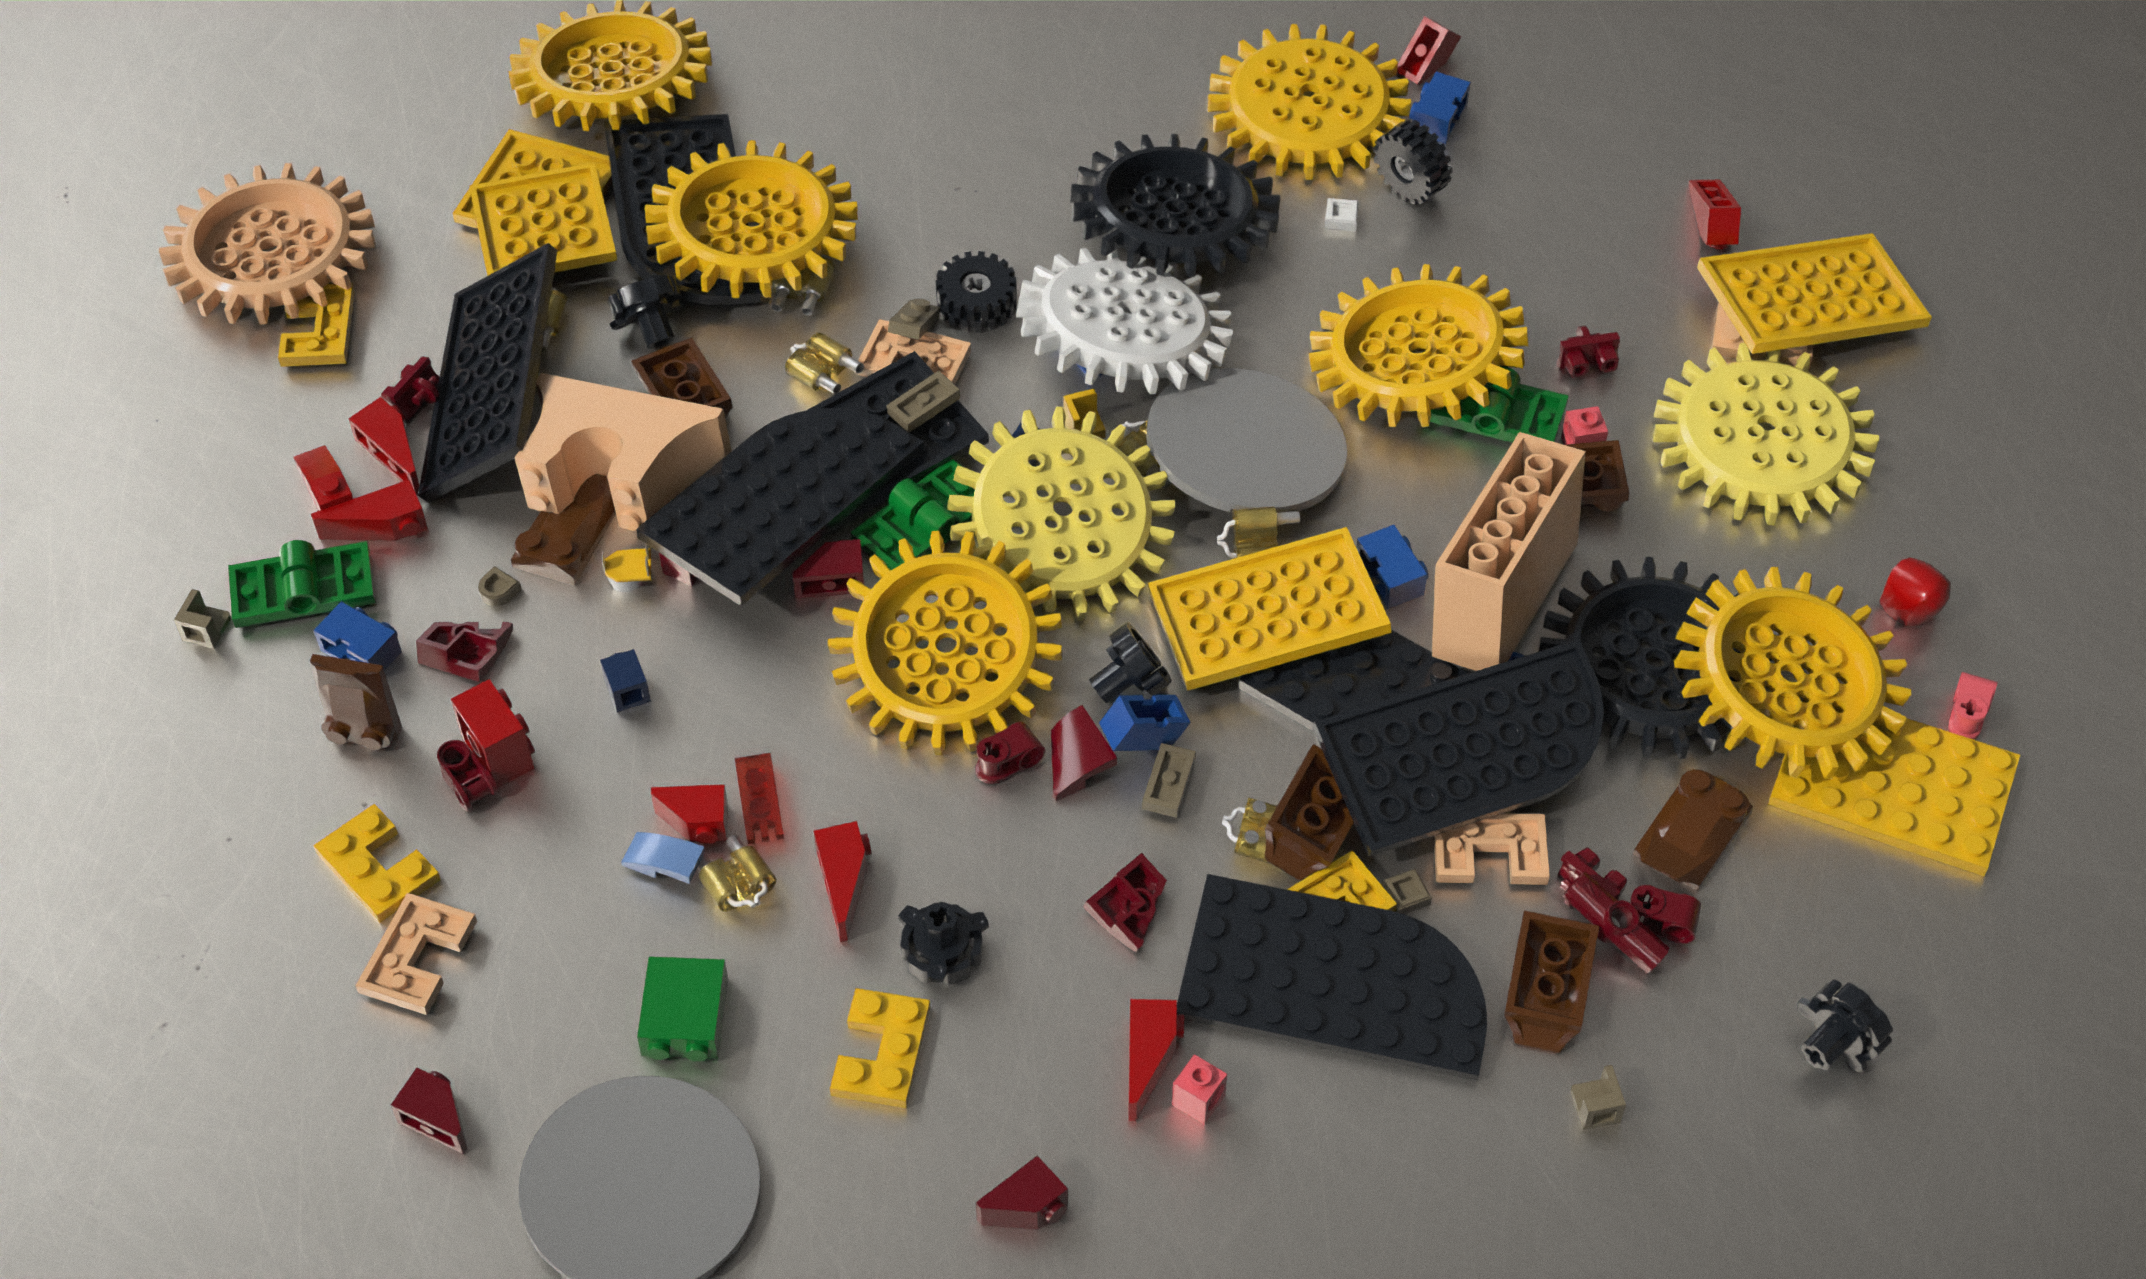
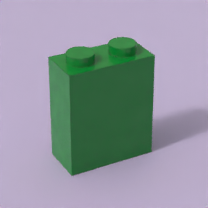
(682, 1008)

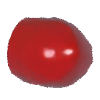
(1915, 592)

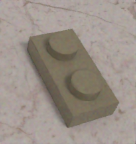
(914, 319)
(923, 401)
(1168, 780)

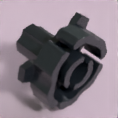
(647, 304)
(1131, 665)
(941, 937)
(1844, 1027)

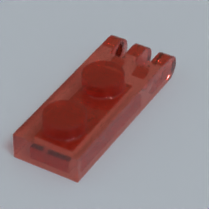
(758, 796)

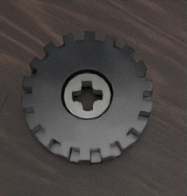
(1412, 161)
(976, 307)

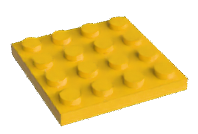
(528, 154)
(544, 208)

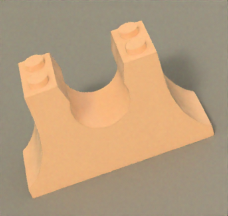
(637, 439)

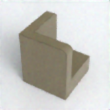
(199, 622)
(1599, 1101)

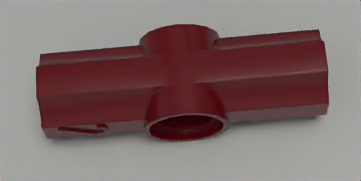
(1632, 937)

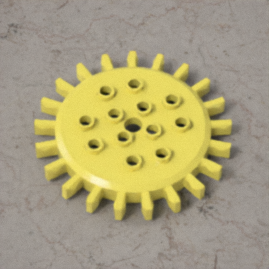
(1728, 460)
(1117, 537)

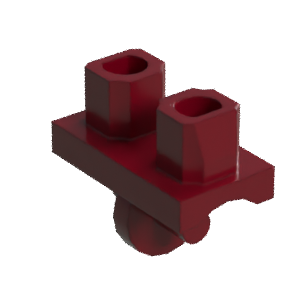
(1588, 349)
(415, 388)
(1589, 861)

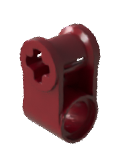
(1010, 751)
(468, 778)
(1667, 913)

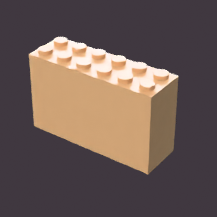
(1507, 553)

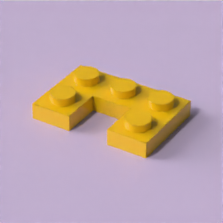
(331, 331)
(350, 858)
(1347, 881)
(892, 1074)

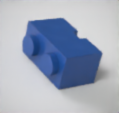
(1440, 104)
(1393, 565)
(356, 636)
(1144, 723)

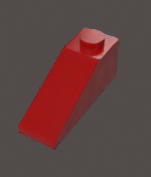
(1715, 213)
(382, 433)
(323, 478)
(376, 516)
(844, 869)
(1151, 1047)

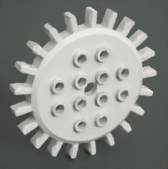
(1084, 319)

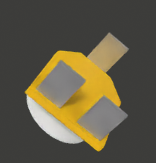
(628, 568)

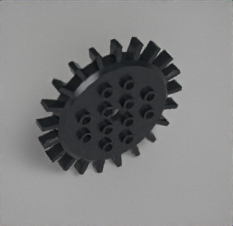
(1135, 195)
(1633, 610)

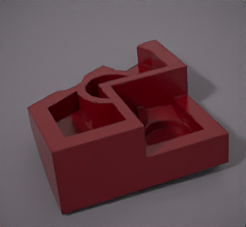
(462, 648)
(1077, 752)
(1128, 902)

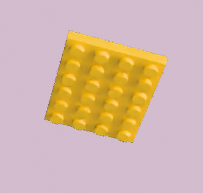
(1813, 293)
(1268, 608)
(1921, 795)

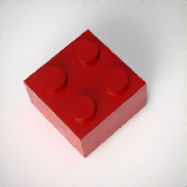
(494, 732)

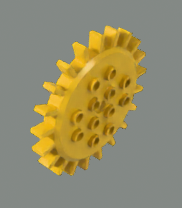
(572, 63)
(1311, 127)
(787, 200)
(1454, 323)
(959, 584)
(1838, 652)

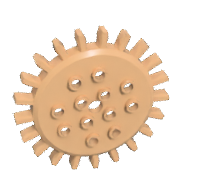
(226, 240)

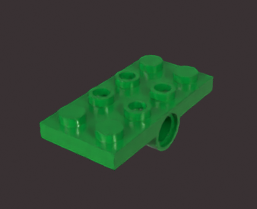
(1509, 412)
(913, 515)
(300, 582)

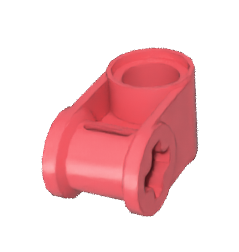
(1971, 705)

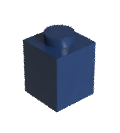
(625, 680)

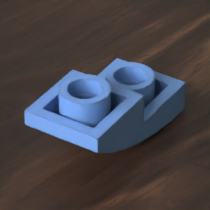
(663, 854)

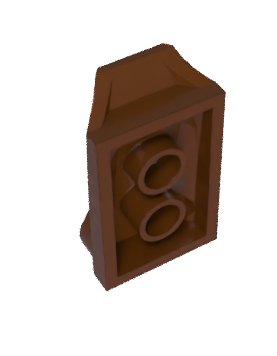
(682, 375)
(1604, 475)
(564, 542)
(355, 702)
(1308, 820)
(1694, 828)
(1550, 981)

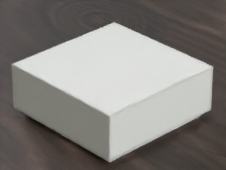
(1341, 214)

